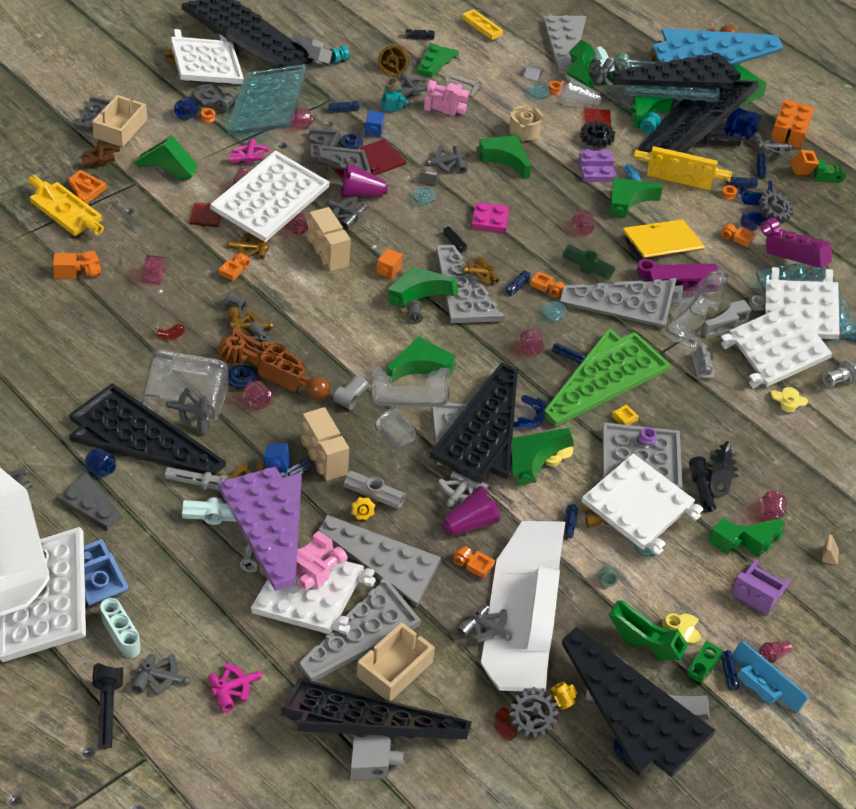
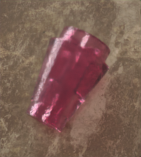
(299, 224)
(775, 650)

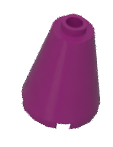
(361, 183)
(472, 513)

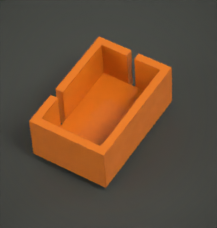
(792, 117)

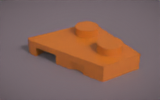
(86, 186)

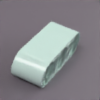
(120, 628)

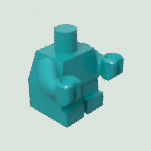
(393, 101)

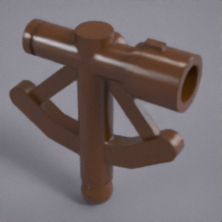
(89, 159)

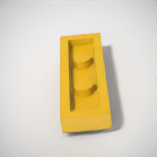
(482, 24)

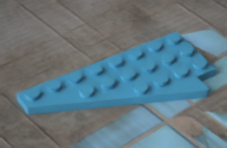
(732, 46)

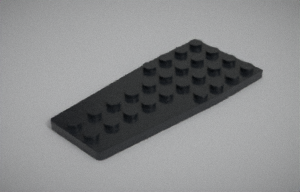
(248, 31)
(695, 119)

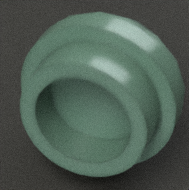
(621, 60)
(608, 576)

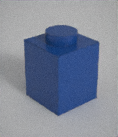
(374, 123)
(278, 456)

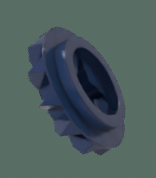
(247, 372)

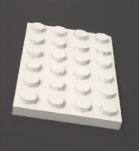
(269, 196)
(58, 610)

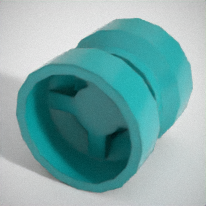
(340, 53)
(650, 122)

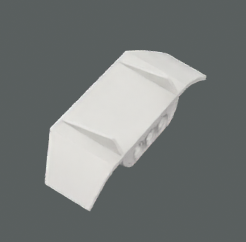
(21, 553)
(527, 589)

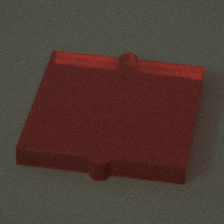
(598, 115)
(204, 216)

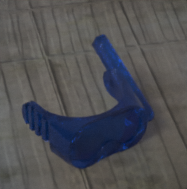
(750, 197)
(752, 219)
(539, 406)

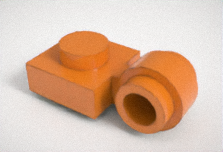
(742, 235)
(90, 263)
(234, 268)
(544, 282)
(477, 564)

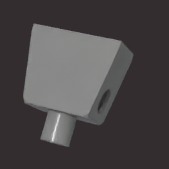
(372, 757)

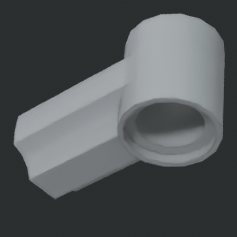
(349, 394)

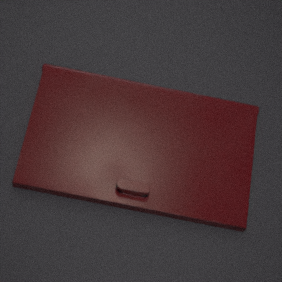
(380, 157)

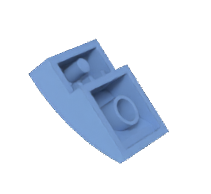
(101, 574)

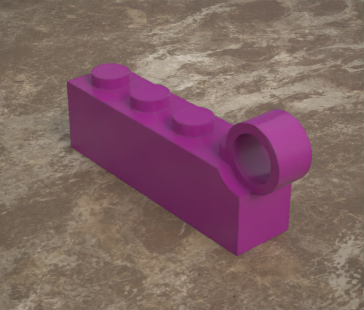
(795, 246)
(685, 274)

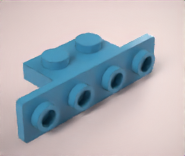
(766, 679)

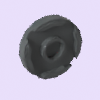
(207, 95)

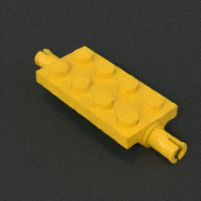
(682, 167)
(65, 207)

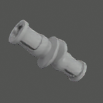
(845, 373)

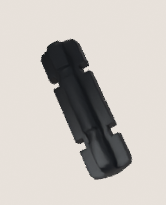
(419, 34)
(450, 234)
(636, 254)

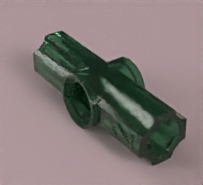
(588, 262)

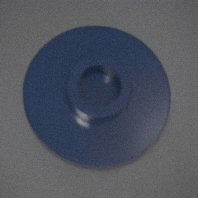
(351, 141)

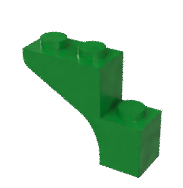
(581, 57)
(643, 106)
(755, 538)
(639, 631)

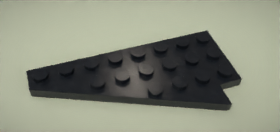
(698, 72)
(129, 428)
(483, 431)
(348, 712)
(641, 716)

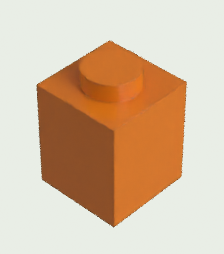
(804, 162)
(389, 263)
(66, 265)

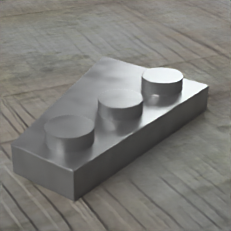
(340, 157)

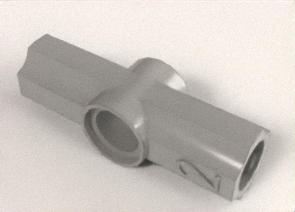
(374, 489)

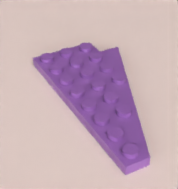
(269, 518)

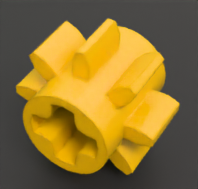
(563, 694)

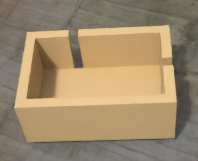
(116, 122)
(329, 239)
(329, 455)
(395, 662)

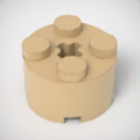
(525, 123)

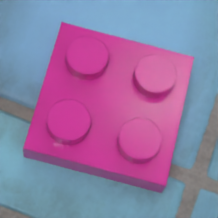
(490, 217)

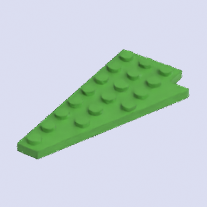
(606, 372)

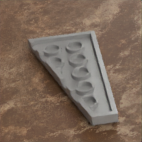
(563, 35)
(472, 299)
(627, 300)
(403, 565)
(368, 625)

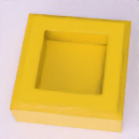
(625, 415)

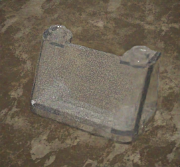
(689, 316)
(173, 372)
(434, 394)

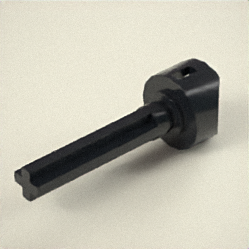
(106, 680)

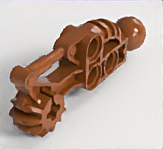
(272, 363)

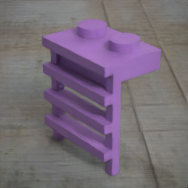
(757, 592)

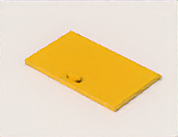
(663, 238)

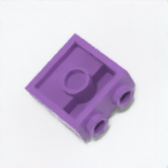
(596, 165)

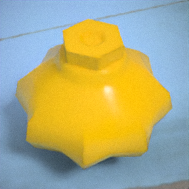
(363, 508)

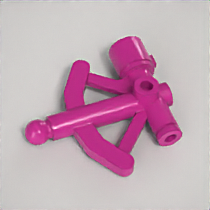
(238, 156)
(224, 689)

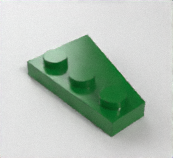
(434, 59)

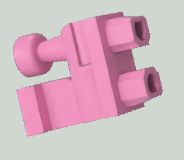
(446, 98)
(316, 561)

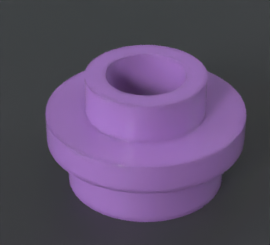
(647, 436)

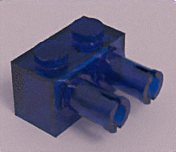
(743, 123)

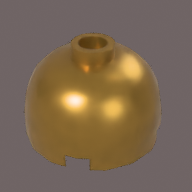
(394, 59)

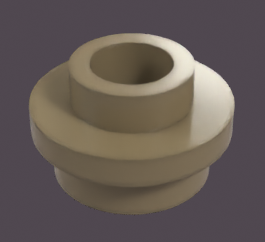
(392, 84)

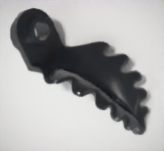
(722, 469)

